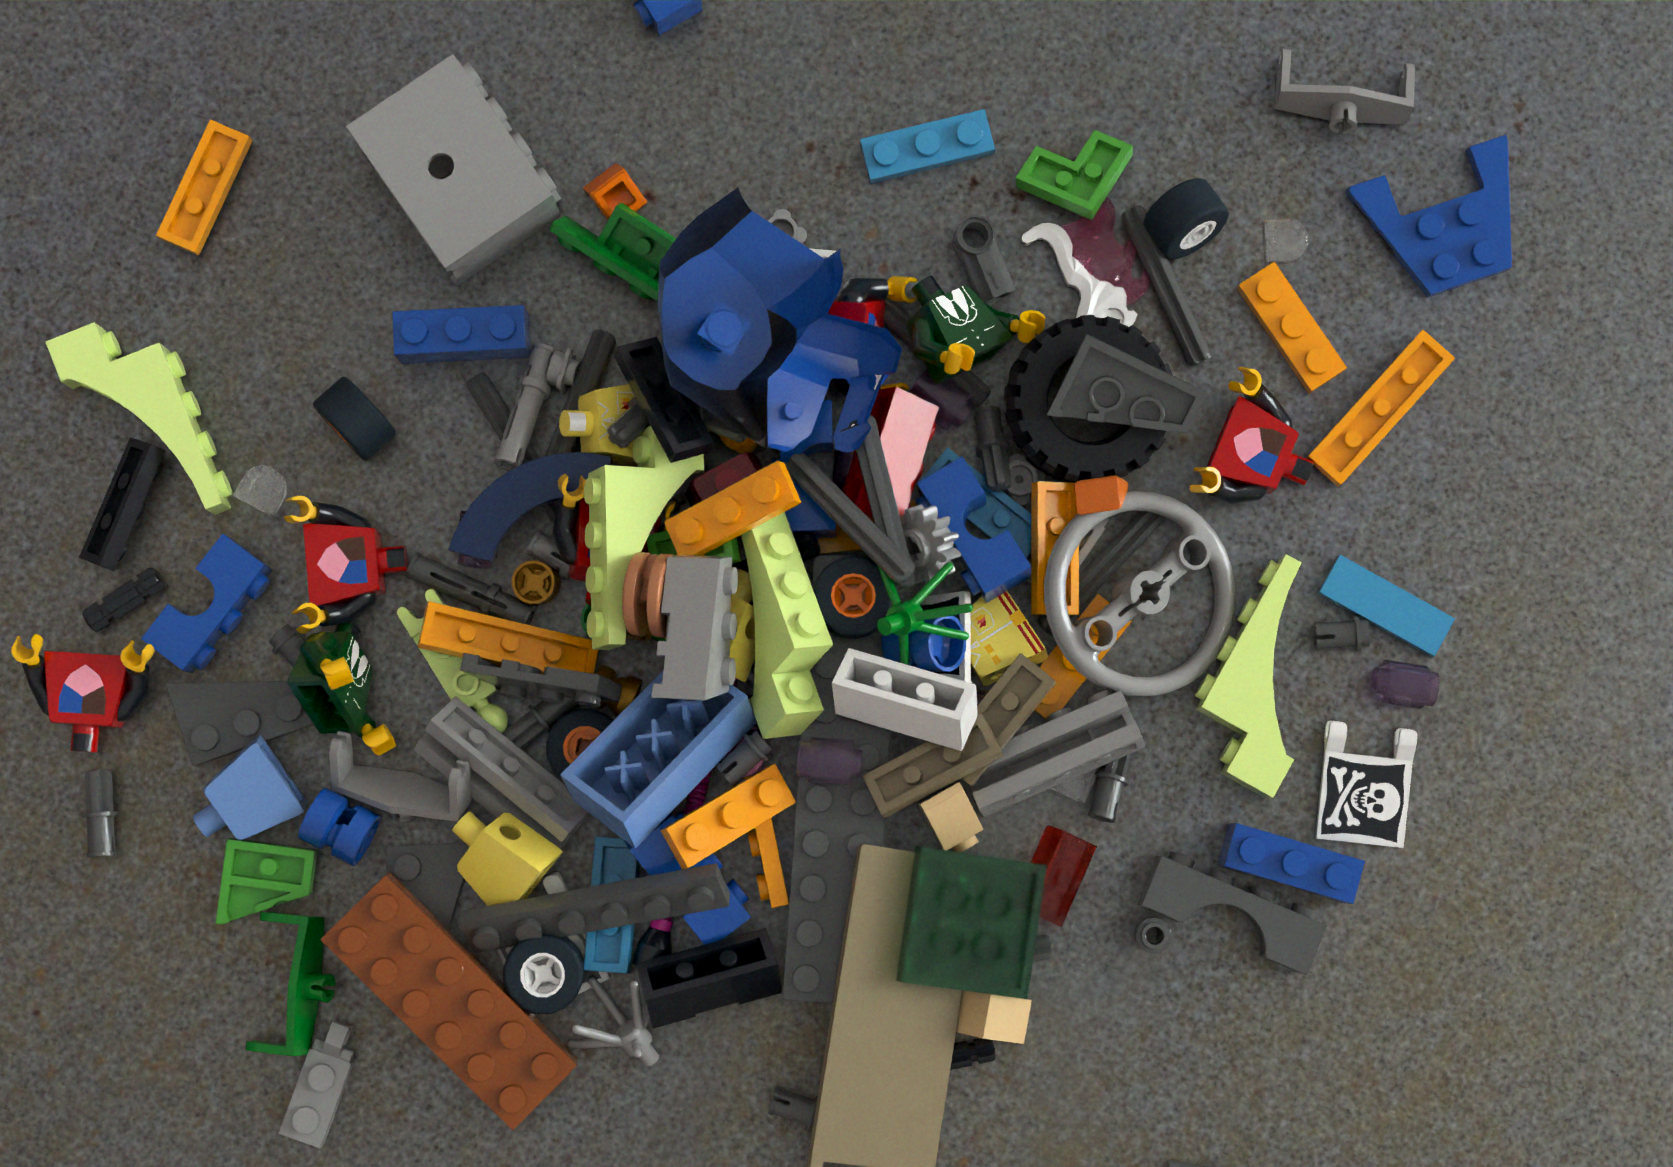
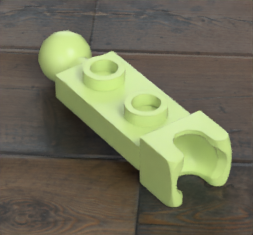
(456, 682)

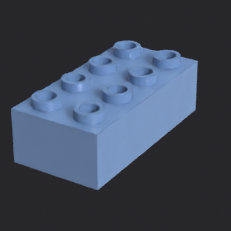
(655, 758)

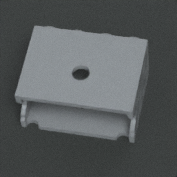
(449, 129)

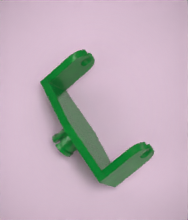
(304, 986)

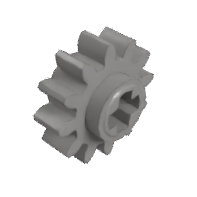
(928, 541)

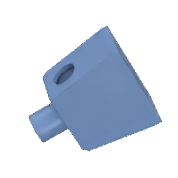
(250, 794)

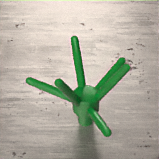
(910, 617)

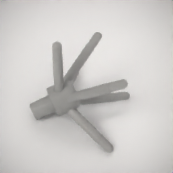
(631, 1034)

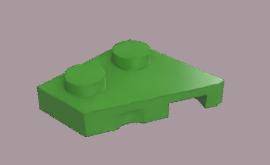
(262, 877)

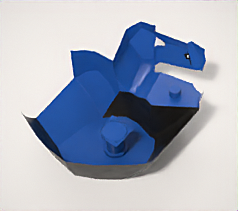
(754, 284)

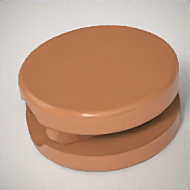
(644, 594)

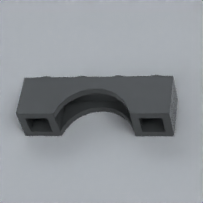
(1282, 933)

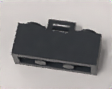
(709, 977)

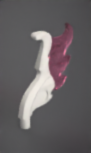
(1095, 264)

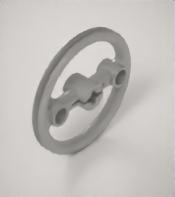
(1154, 597)

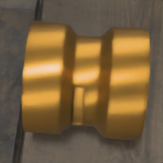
(530, 578)
(630, 689)

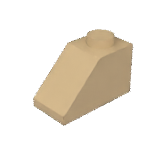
(952, 819)

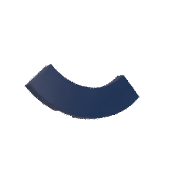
(514, 496)

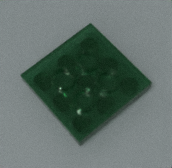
(971, 923)

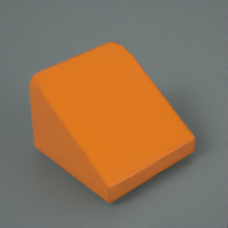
(613, 188)
(1100, 494)

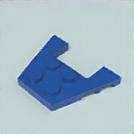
(1453, 239)

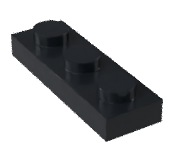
(666, 409)
(122, 504)

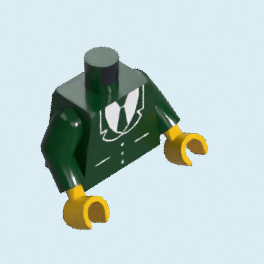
(961, 330)
(334, 686)

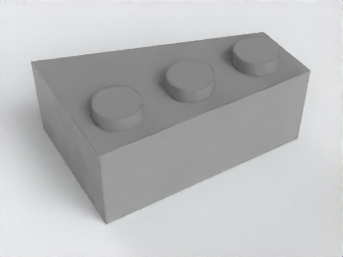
(697, 628)

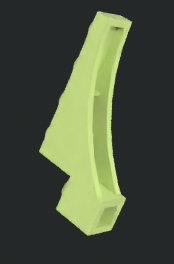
(152, 390)
(621, 515)
(787, 631)
(1243, 688)

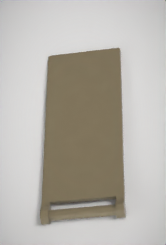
(885, 1037)

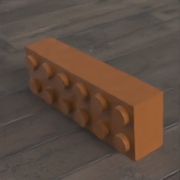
(450, 1000)

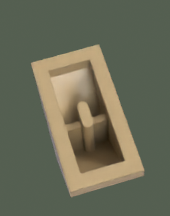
(993, 1016)

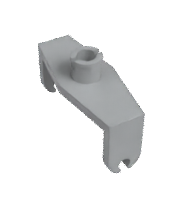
(1344, 103)
(399, 790)

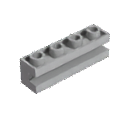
(1058, 751)
(500, 773)

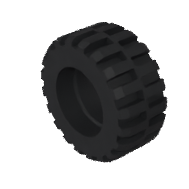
(1028, 403)

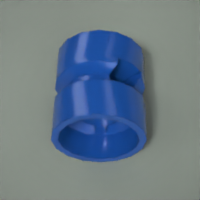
(929, 650)
(338, 826)

